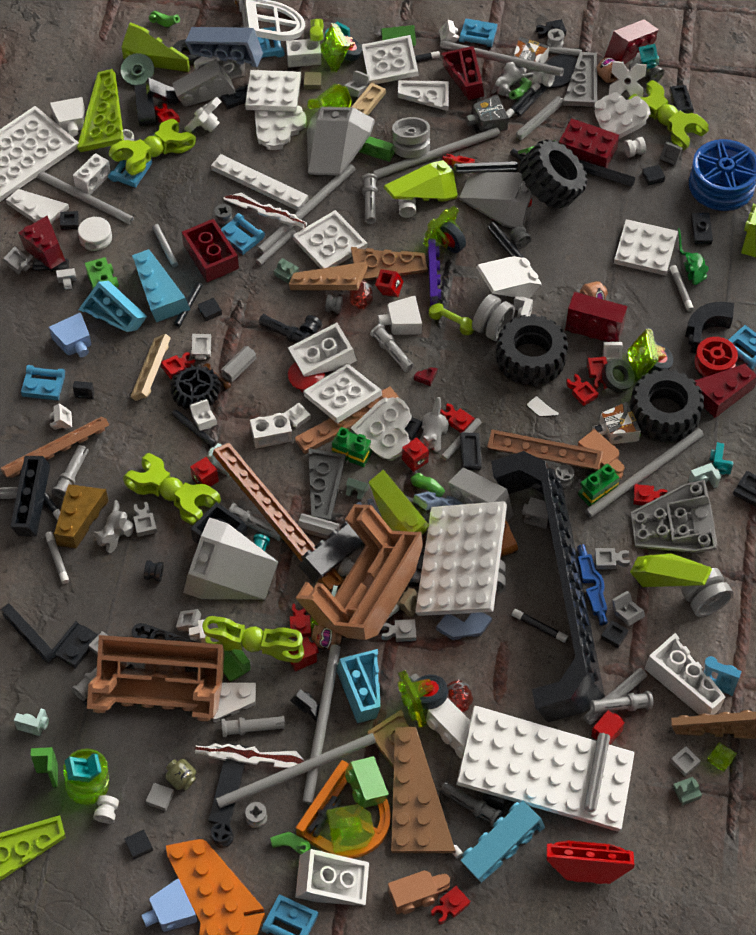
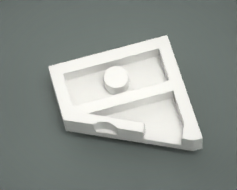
(235, 698)

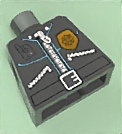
(489, 115)

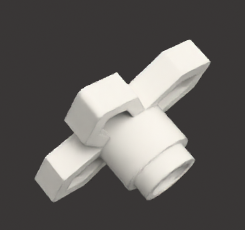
(621, 72)
(205, 117)

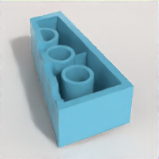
(161, 291)
(502, 840)

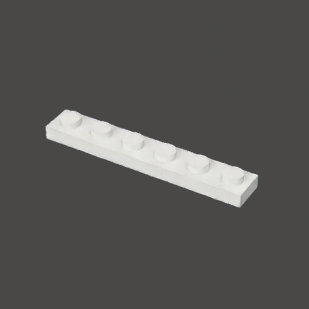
(259, 182)

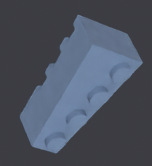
(226, 44)

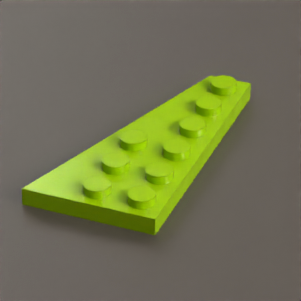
(103, 117)
(28, 842)

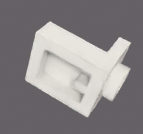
(523, 306)

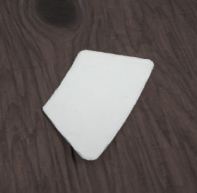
(541, 408)

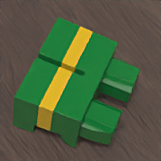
(354, 446)
(598, 485)

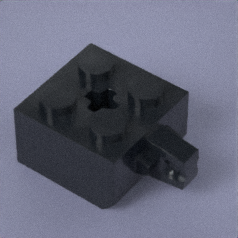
(219, 513)

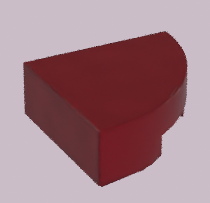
(426, 376)

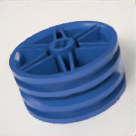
(728, 177)

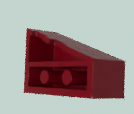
(627, 40)

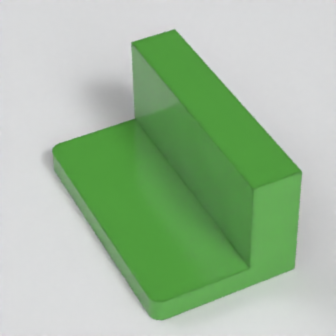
(394, 32)
(378, 149)
(235, 664)
(45, 762)

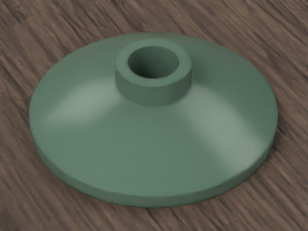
(134, 63)

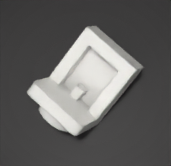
(201, 346)
(203, 415)

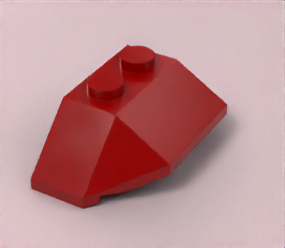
(589, 861)

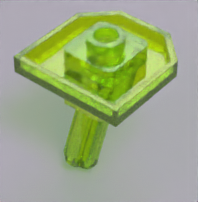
(334, 96)
(350, 827)

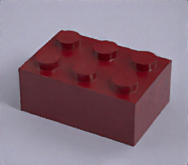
(590, 142)
(210, 250)
(595, 318)

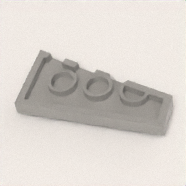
(583, 83)

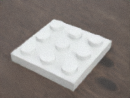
(390, 60)
(273, 90)
(329, 240)
(645, 247)
(342, 393)

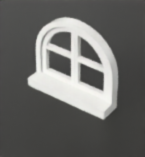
(251, 18)

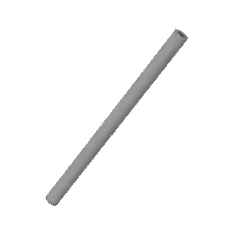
(505, 59)
(437, 152)
(85, 197)
(310, 205)
(643, 473)
(321, 724)
(295, 770)

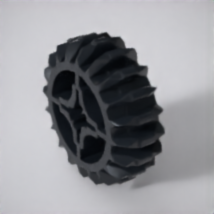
(201, 380)

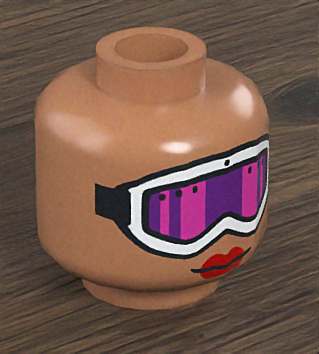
(604, 70)
(594, 289)
(325, 637)

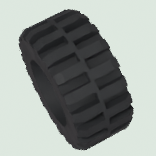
(553, 174)
(531, 331)
(670, 386)

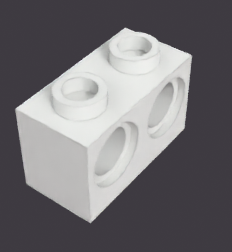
(303, 53)
(92, 174)
(272, 434)

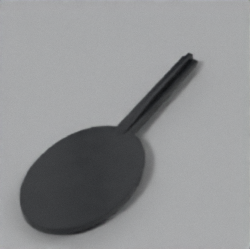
(563, 61)

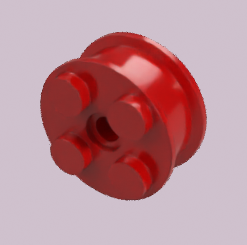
(715, 356)

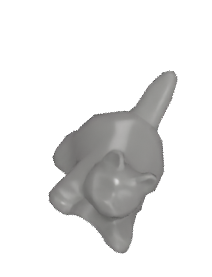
(510, 76)
(433, 427)
(115, 527)

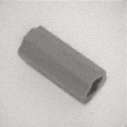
(238, 363)
(317, 526)

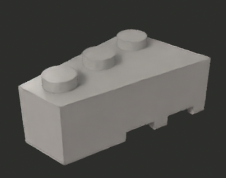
(203, 84)
(474, 489)

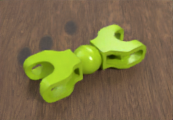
(678, 122)
(140, 152)
(158, 481)
(253, 639)

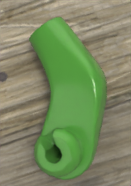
(163, 19)
(517, 93)
(428, 484)
(291, 840)

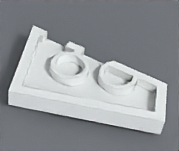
(425, 92)
(36, 206)

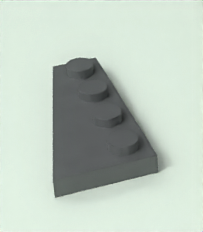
(325, 479)

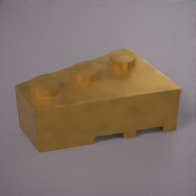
(77, 513)

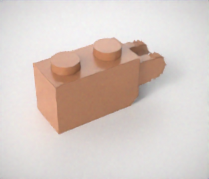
(610, 456)
(417, 891)

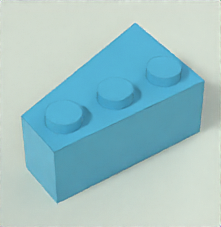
(360, 683)

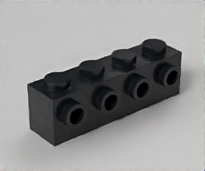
(30, 496)
(330, 553)

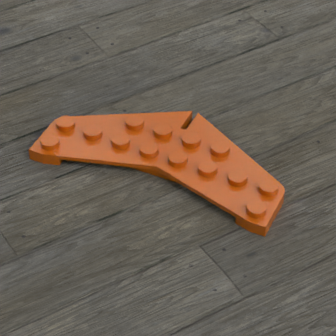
(214, 890)

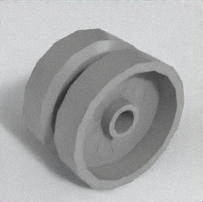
(411, 137)
(492, 316)
(708, 597)

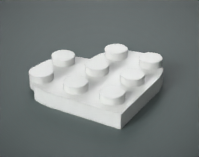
(621, 115)
(277, 127)
(385, 427)

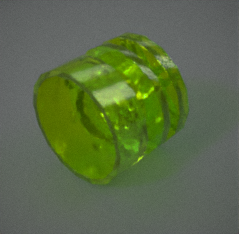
(88, 792)

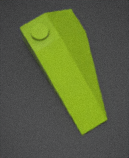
(140, 42)
(427, 182)
(395, 506)
(669, 570)

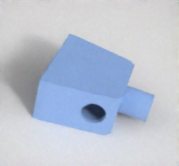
(71, 335)
(170, 908)

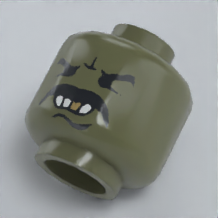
(180, 774)

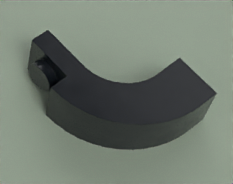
(709, 315)

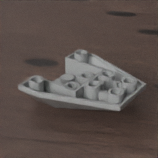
(336, 138)
(498, 196)
(677, 521)
(229, 566)

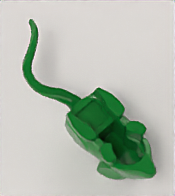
(694, 265)

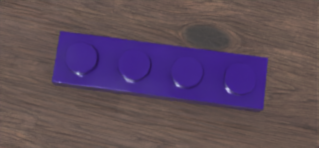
(434, 266)

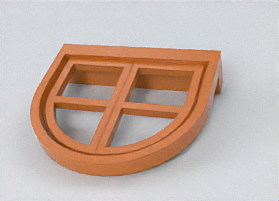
(333, 788)

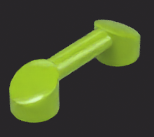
(316, 30)
(437, 311)

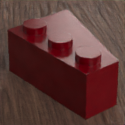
(464, 70)
(42, 242)
(726, 388)

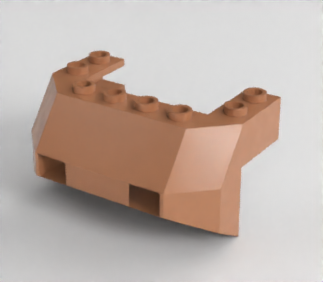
(372, 583)
(164, 675)

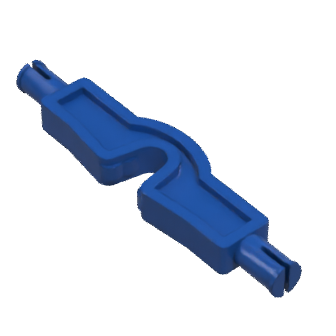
(595, 593)

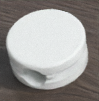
(95, 233)

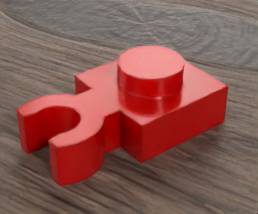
(165, 114)
(451, 159)
(174, 364)
(595, 368)
(582, 391)
(457, 419)
(644, 494)
(300, 621)
(452, 903)

